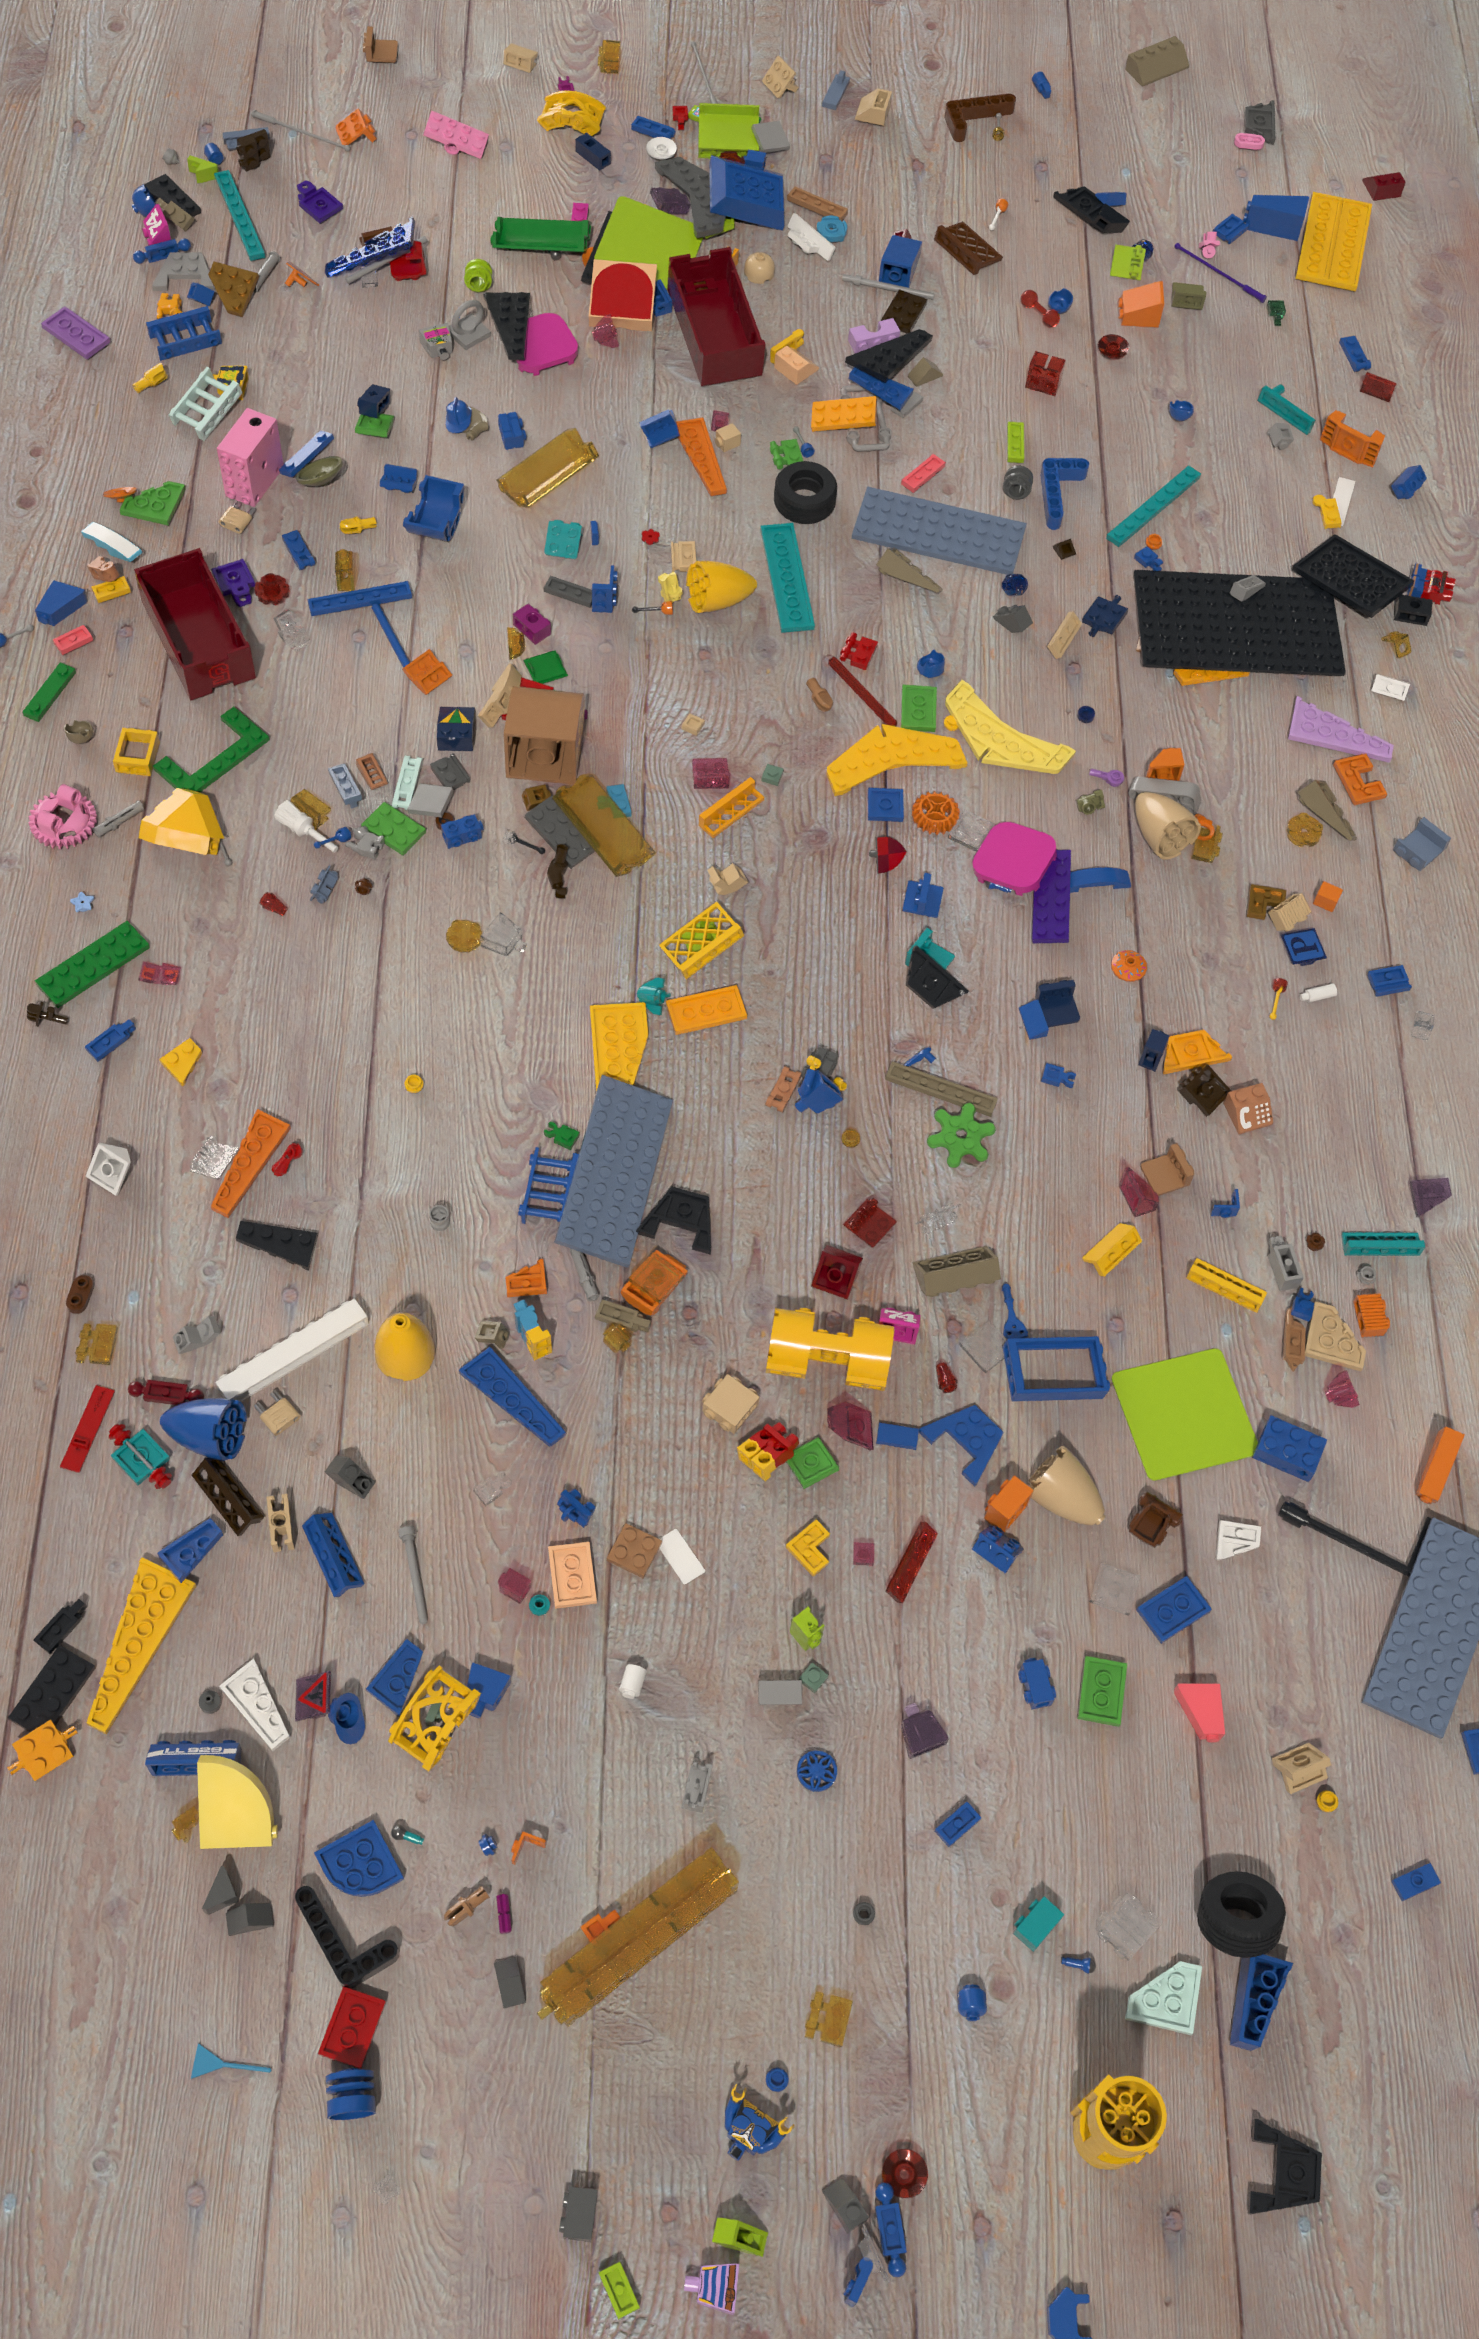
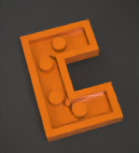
(1349, 773)

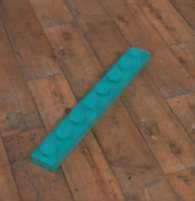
(239, 215)
(1153, 506)

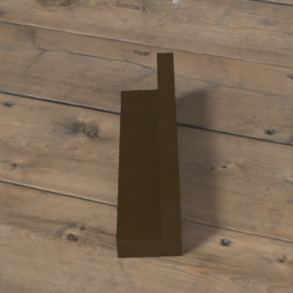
(228, 1490)

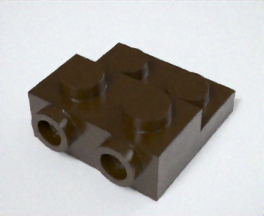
(253, 149)
(1204, 1089)

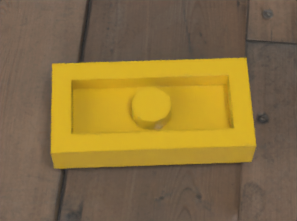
(110, 590)

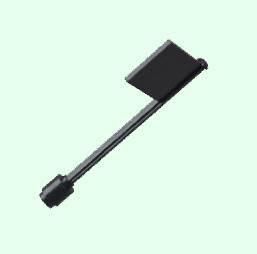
(1299, 1517)

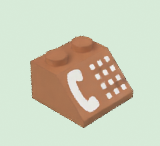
(1249, 1108)

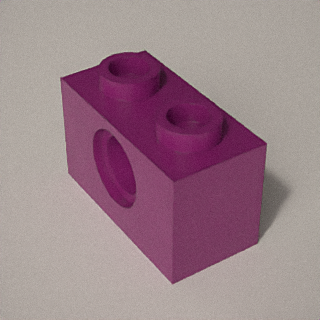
(532, 623)

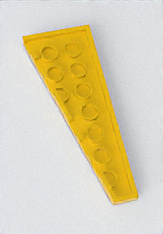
(146, 1620)

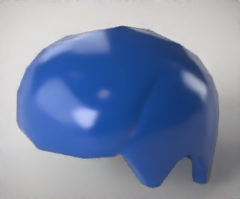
(1061, 300)
(1181, 410)

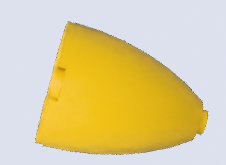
(717, 585)
(404, 1347)

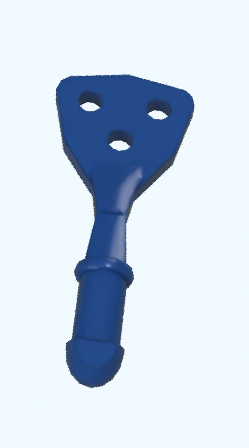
(1012, 1320)

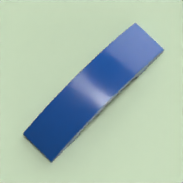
(1099, 877)

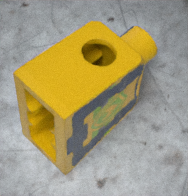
(230, 373)

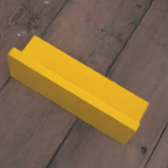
(1113, 1248)

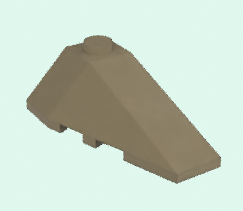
(898, 566)
(1321, 800)

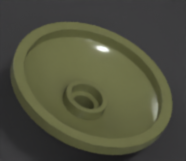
(319, 471)

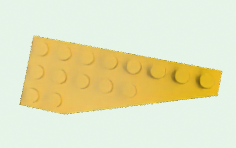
(618, 1040)

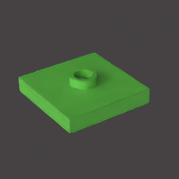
(374, 426)
(812, 1463)

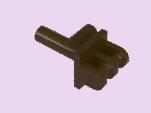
(36, 1012)

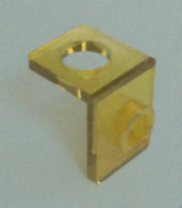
(1398, 638)

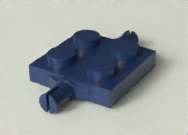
(1105, 615)

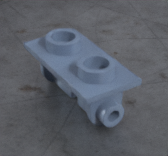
(319, 890)

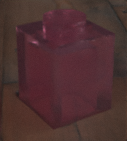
(514, 1585)

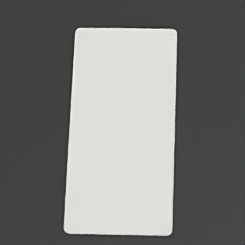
(680, 1557)

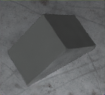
(221, 1893)
(249, 1918)
(509, 1982)

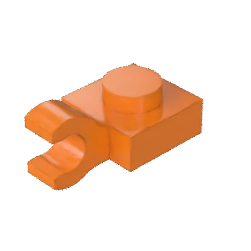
(597, 1925)

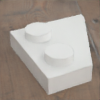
(1236, 1539)

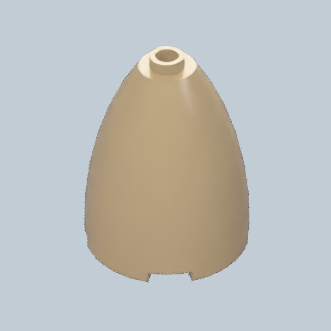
(1165, 824)
(1067, 1489)

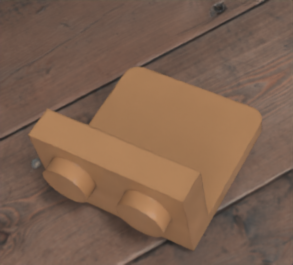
(379, 50)
(1168, 1171)

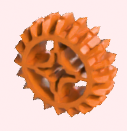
(935, 818)

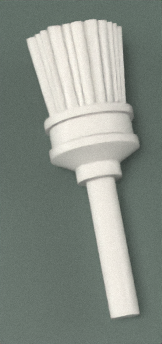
(299, 823)

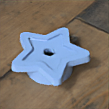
(82, 906)

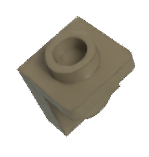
(492, 1333)

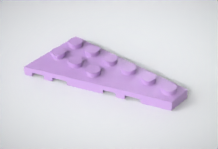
(1332, 732)

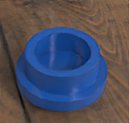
(488, 1845)
(777, 2079)

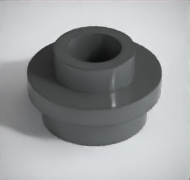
(863, 1906)

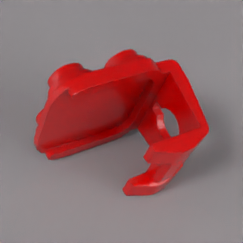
(410, 264)

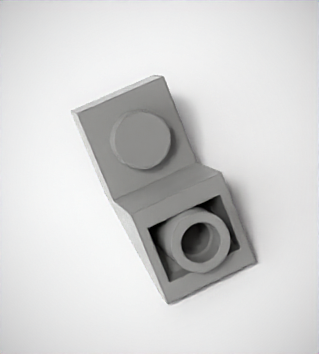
(195, 1337)

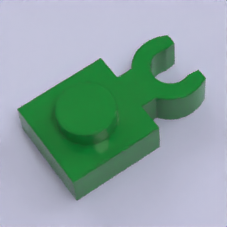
(562, 1136)

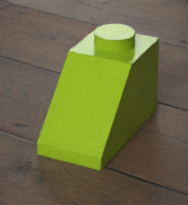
(739, 2236)

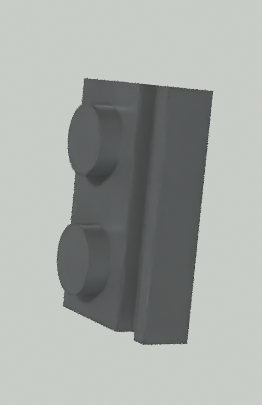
(450, 772)

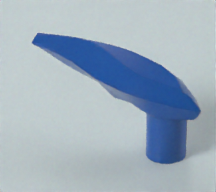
(919, 1056)

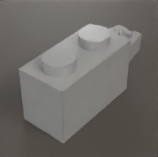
(1284, 1264)

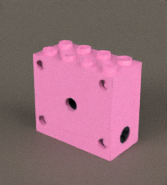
(250, 457)

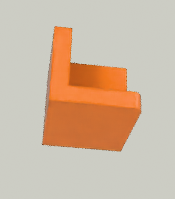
(1328, 896)

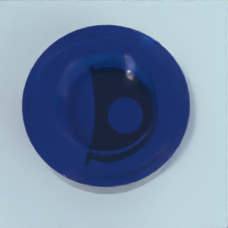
(1086, 714)

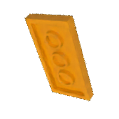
(844, 413)
(706, 1010)

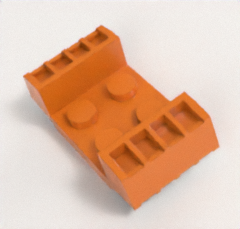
(1351, 442)

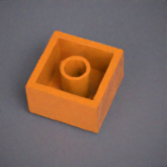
(1008, 1504)

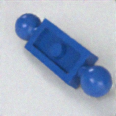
(161, 250)
(890, 2230)

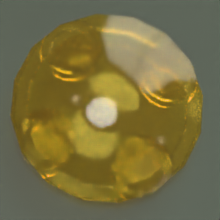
(463, 935)

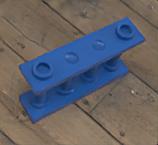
(180, 322)
(534, 1161)

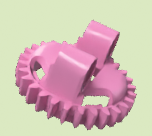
(48, 826)

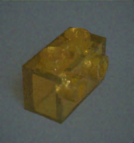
(609, 56)

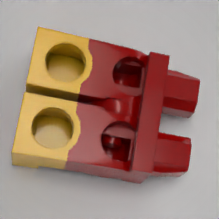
(767, 1450)

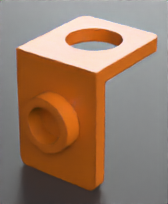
(518, 1844)

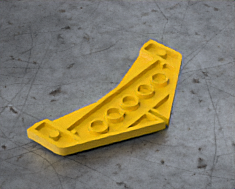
(896, 749)

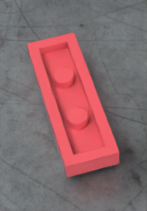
(923, 473)

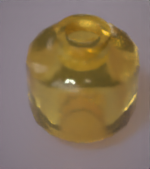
(617, 1338)

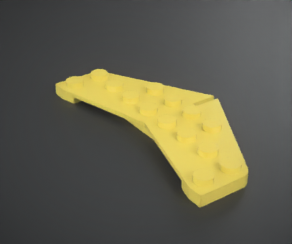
(1005, 744)

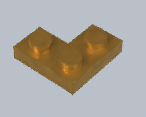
(1261, 897)

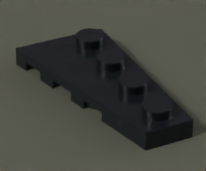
(168, 190)

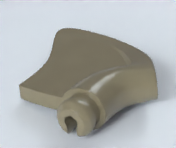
(477, 425)

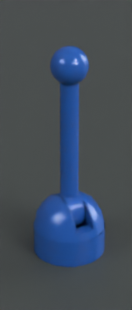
(342, 835)

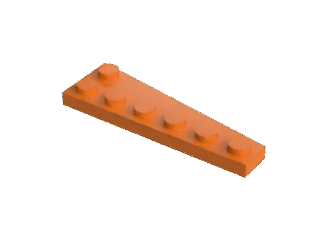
(700, 451)
(255, 1150)

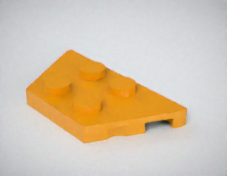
(1192, 1050)

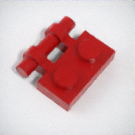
(864, 651)

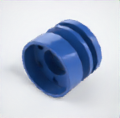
(350, 2088)

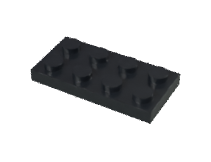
(52, 1690)

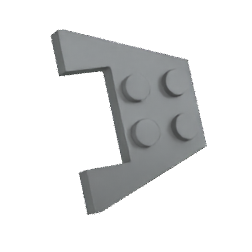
(183, 266)

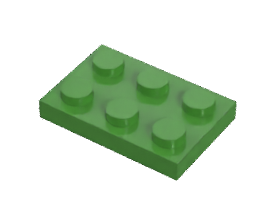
(918, 708)
(398, 829)
(1102, 1691)

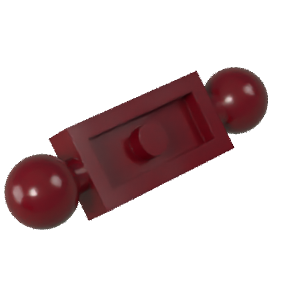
(164, 1392)

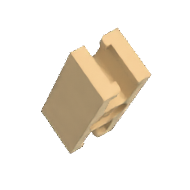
(274, 1517)

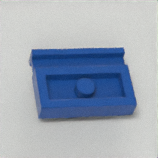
(1231, 228)
(1389, 980)

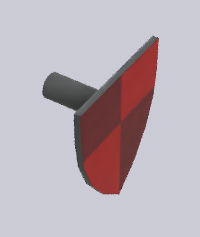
(888, 854)

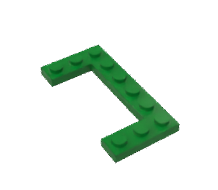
(251, 740)

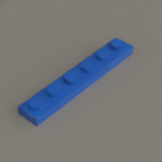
(359, 598)

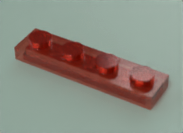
(911, 1562)

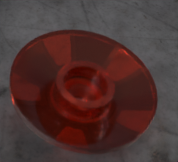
(1113, 346)
(914, 2165)

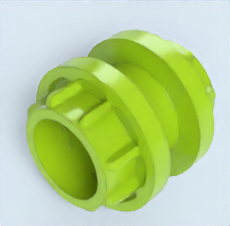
(478, 275)

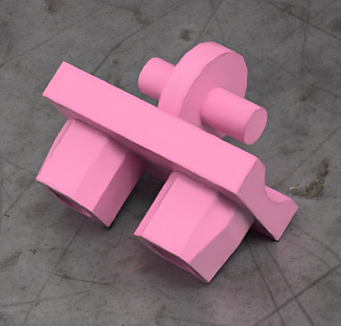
(1209, 244)

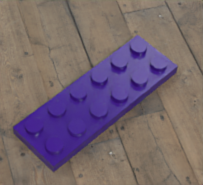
(1052, 902)

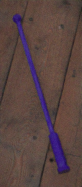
(1246, 288)

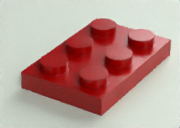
(352, 2028)

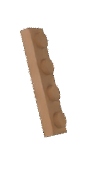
(816, 203)

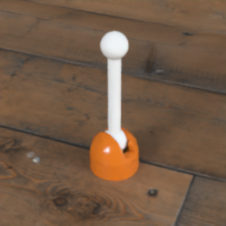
(1001, 206)

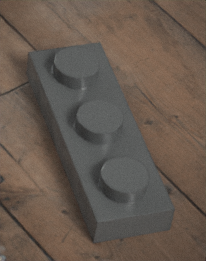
(569, 591)

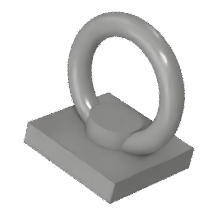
(469, 330)

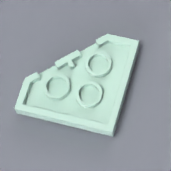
(1168, 1999)

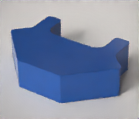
(1063, 2315)

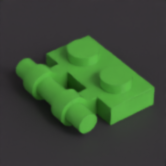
(790, 451)

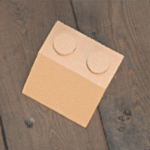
(794, 365)

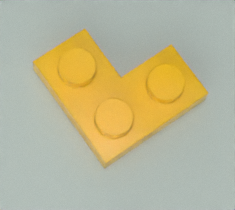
(805, 1546)

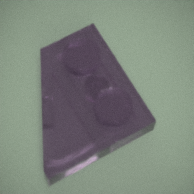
(1429, 1194)

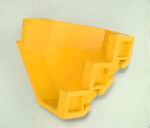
(183, 823)

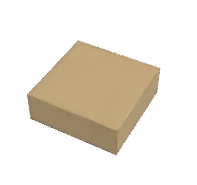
(693, 724)

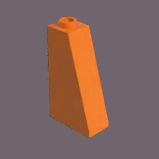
(1439, 1464)

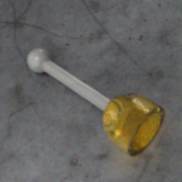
(998, 130)

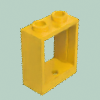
(135, 765)

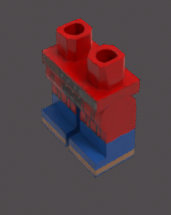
(1431, 584)

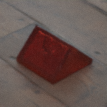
(1378, 387)

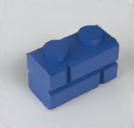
(511, 430)

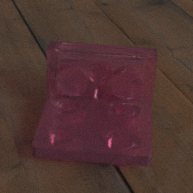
(710, 773)

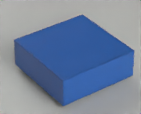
(594, 533)

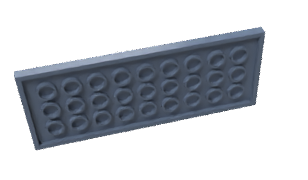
(939, 531)
(614, 1171)
(1431, 1633)

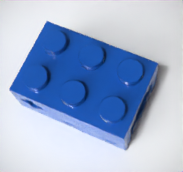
(1289, 1448)

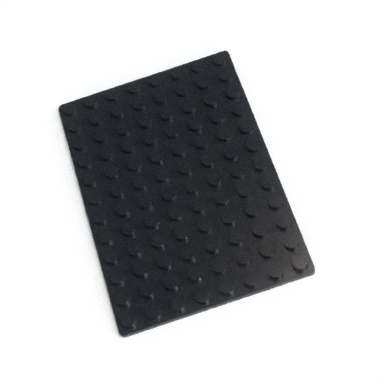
(1199, 625)

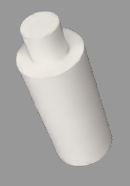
(1319, 993)

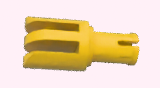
(151, 378)

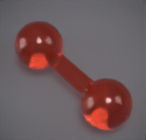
(1050, 317)

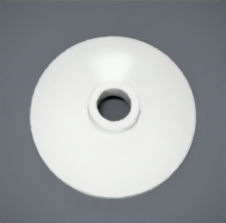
(661, 148)

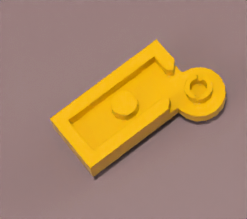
(1329, 511)

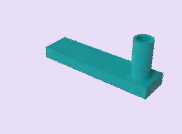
(1274, 401)

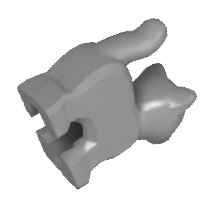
(368, 842)

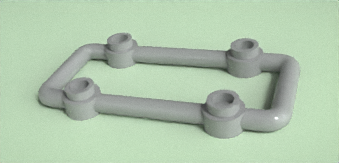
(853, 435)

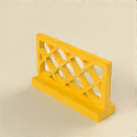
(699, 959)

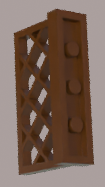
(963, 252)

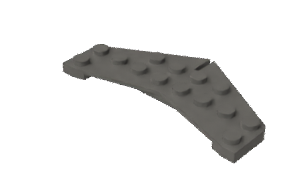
(697, 187)

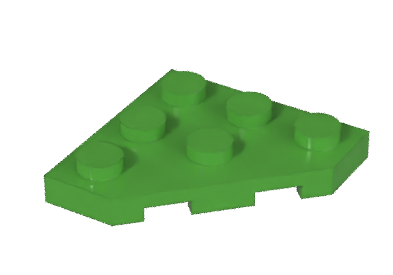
(154, 504)

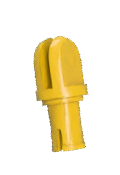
(356, 525)

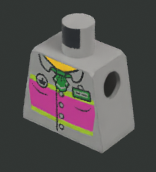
(436, 341)

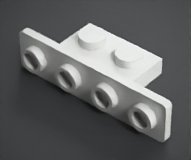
(808, 238)

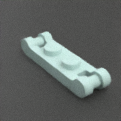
(407, 782)

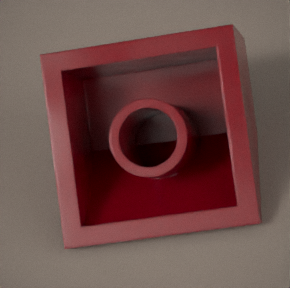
(1385, 186)
(836, 1272)

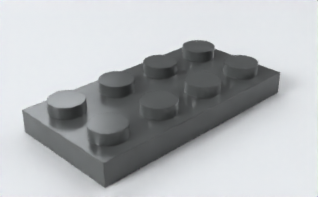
(557, 829)

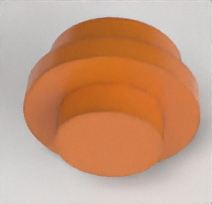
(1154, 541)

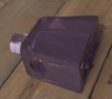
(921, 1732)

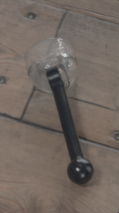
(511, 837)

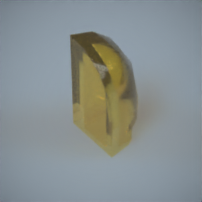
(516, 643)

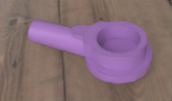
(1113, 777)

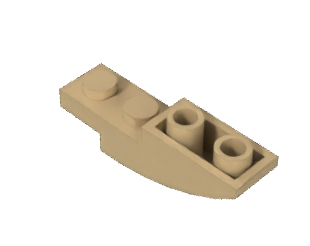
(499, 699)

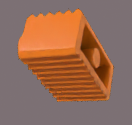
(1371, 1315)

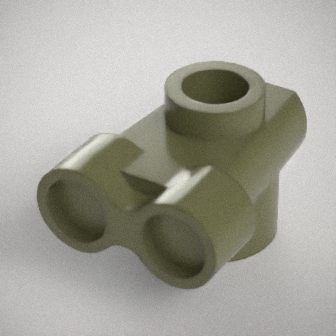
(1091, 802)

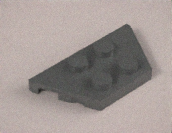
(1261, 121)

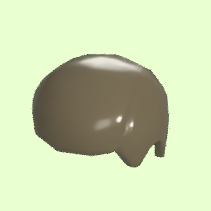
(79, 731)

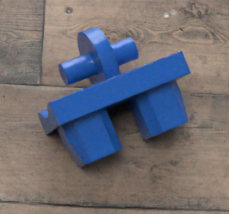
(573, 1509)

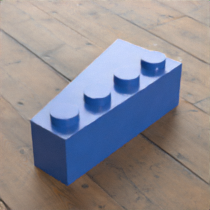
(1256, 1998)

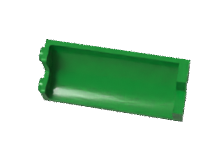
(541, 234)

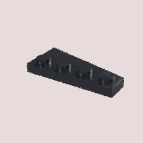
(287, 1243)

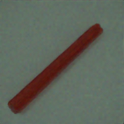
(862, 692)

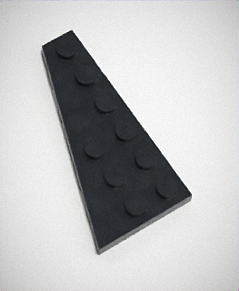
(889, 357)

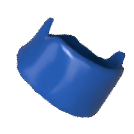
(931, 664)

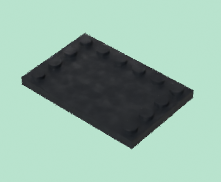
(1353, 575)

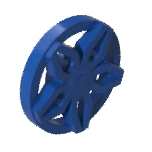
(817, 1771)

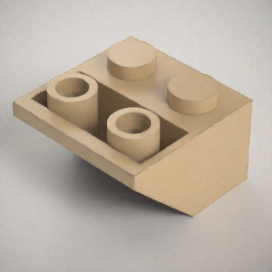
(874, 107)

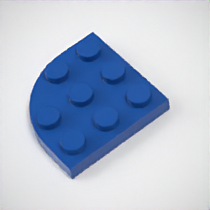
(360, 1862)

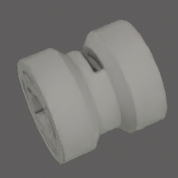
(442, 1215)

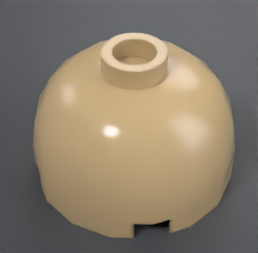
(759, 267)

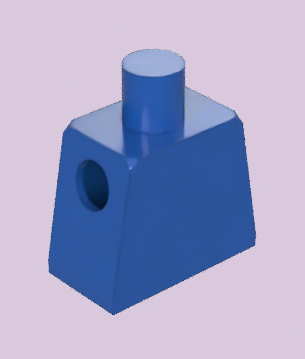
(490, 1684)

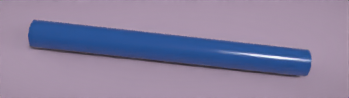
(390, 635)

